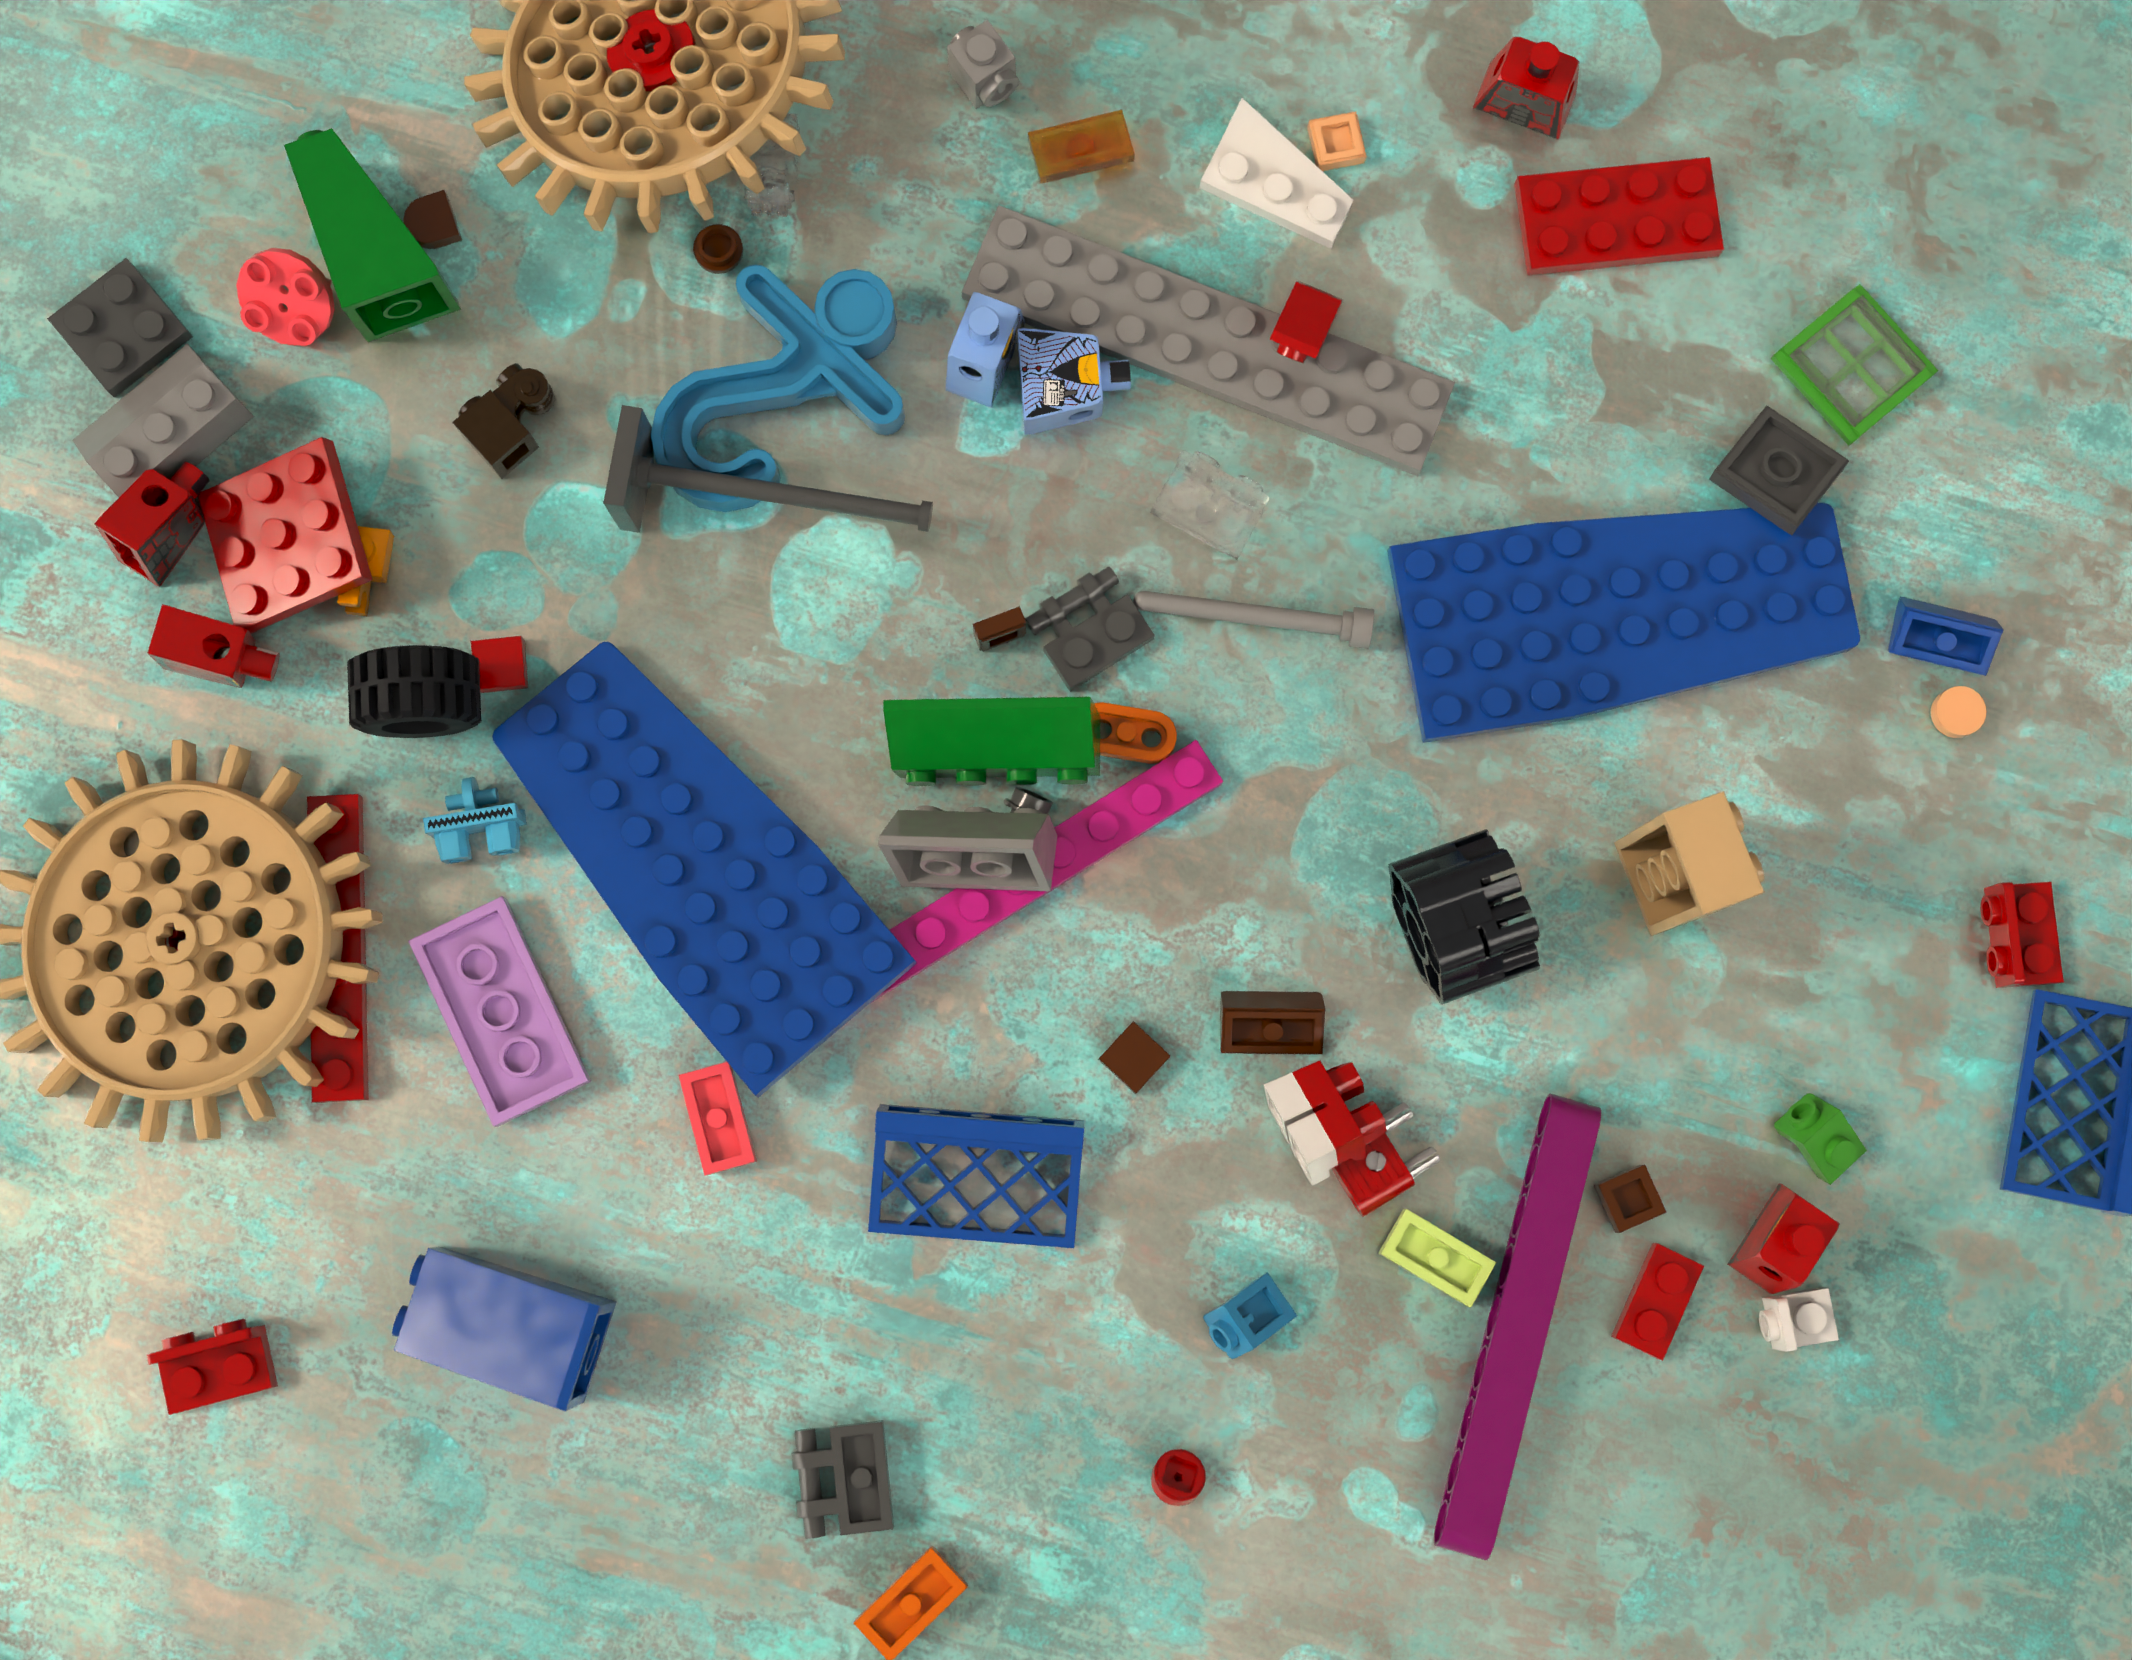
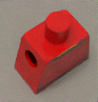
(190, 642)
(1786, 1239)

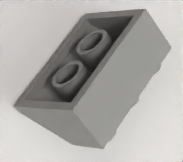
(161, 423)
(971, 848)

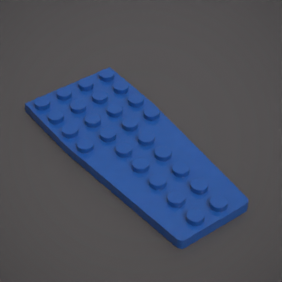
(1612, 613)
(700, 868)

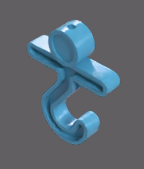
(818, 359)

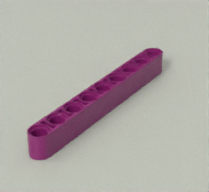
(1517, 1327)

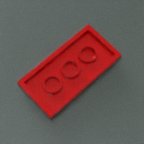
(1618, 216)

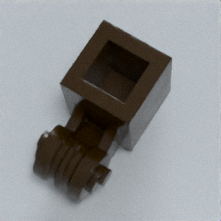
(494, 420)

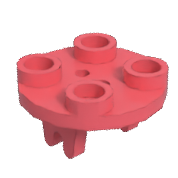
(263, 295)

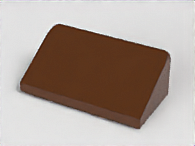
(1271, 1022)

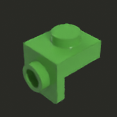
(1821, 1136)

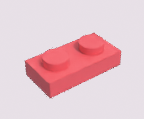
(717, 1118)

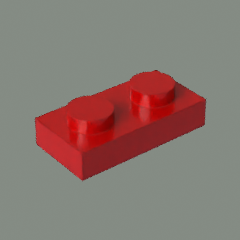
(1657, 1301)

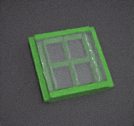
(1854, 364)

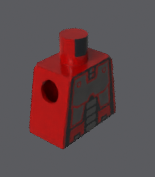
(1530, 86)
(155, 521)

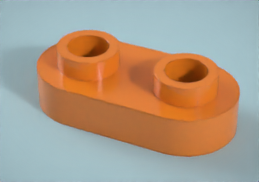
(1129, 726)

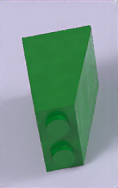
(370, 254)

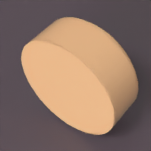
(1958, 712)

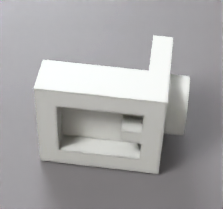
(1798, 1319)

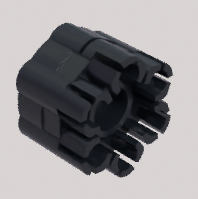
(1451, 917)

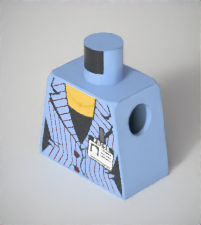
(985, 344)
(1064, 378)

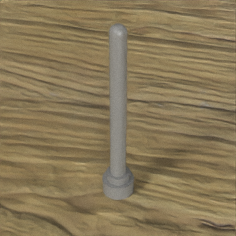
(1351, 626)

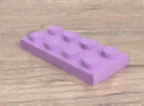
(499, 1011)

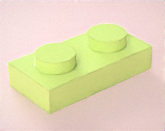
(1437, 1258)

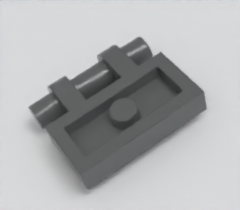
(1099, 640)
(859, 1474)

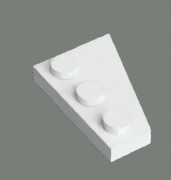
(1275, 179)

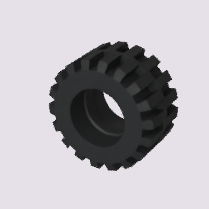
(414, 691)

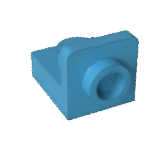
(1249, 1317)

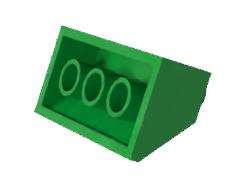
(993, 739)

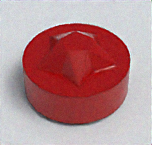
(1178, 1477)

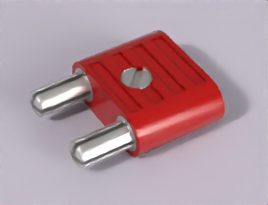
(1382, 1173)

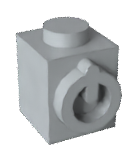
(982, 65)

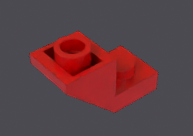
(1305, 322)

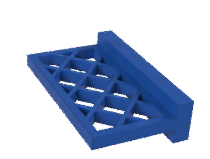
(978, 1131)
(2116, 1170)

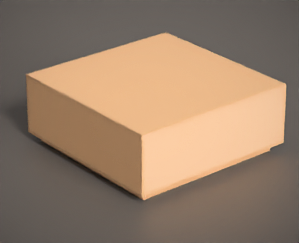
(1336, 141)

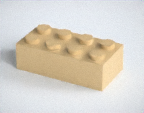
(1690, 863)

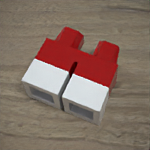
(1316, 1119)

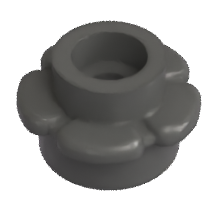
(1027, 799)

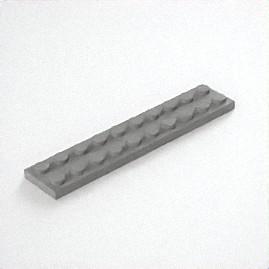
(1209, 341)

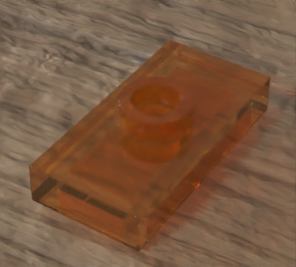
(1081, 146)

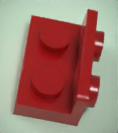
(2022, 934)
(216, 1367)

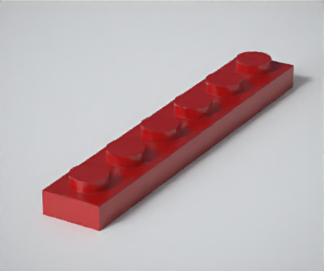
(340, 1059)

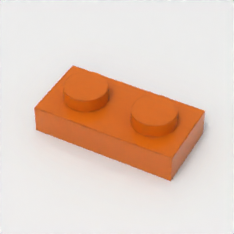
(910, 1603)

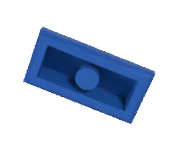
(1944, 636)

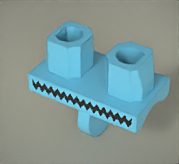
(453, 829)

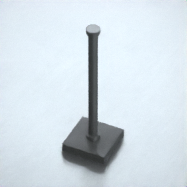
(634, 471)

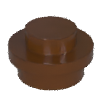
(718, 248)

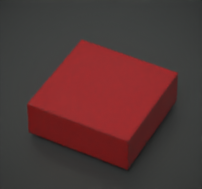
(501, 663)

